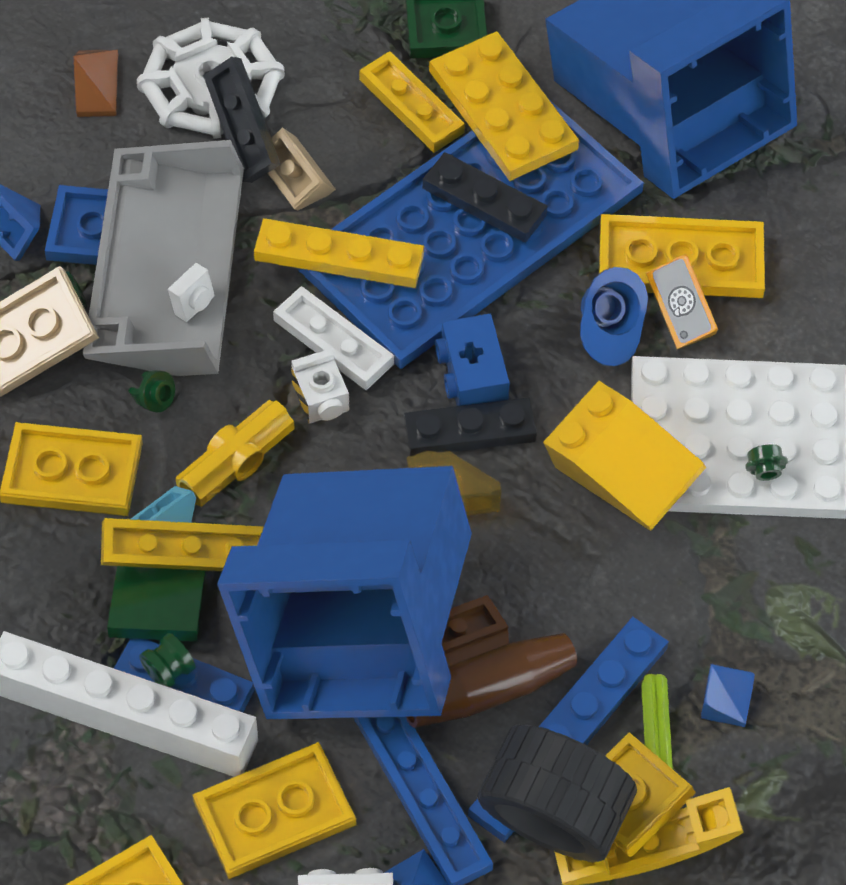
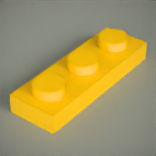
(412, 101)

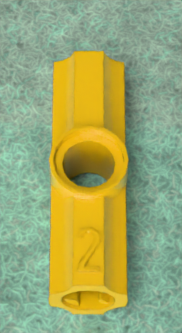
(236, 451)

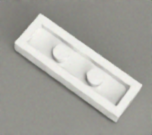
(325, 329)

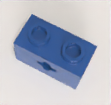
(472, 361)

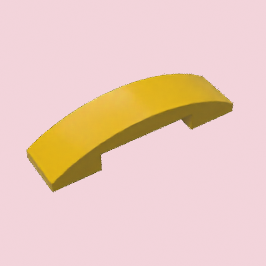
(689, 832)

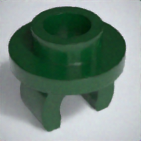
(155, 391)

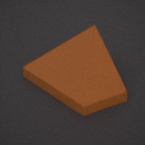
(96, 82)

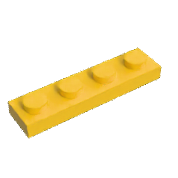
(339, 253)
(172, 543)

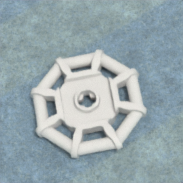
(191, 64)

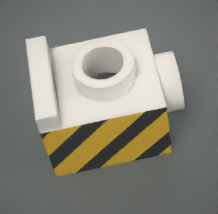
(320, 386)

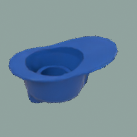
(613, 316)

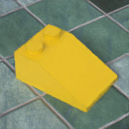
(622, 456)

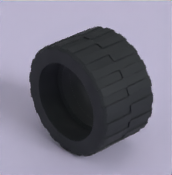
(557, 792)

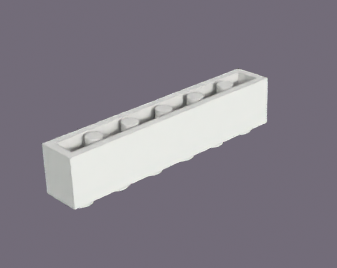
(126, 705)

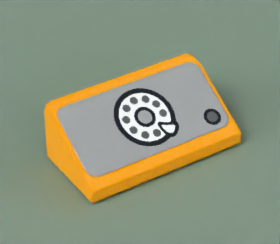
(682, 302)

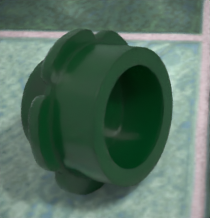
(766, 462)

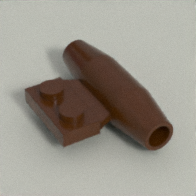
(488, 667)

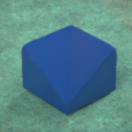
(727, 695)

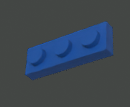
(203, 682)

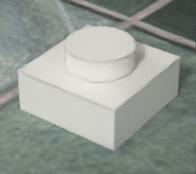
(191, 292)

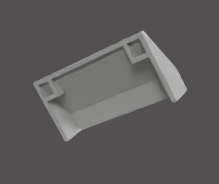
(159, 220)

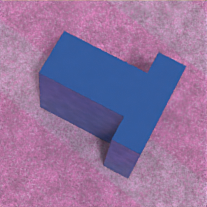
(681, 78)
(350, 593)

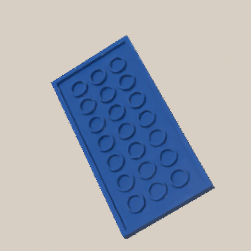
(464, 257)

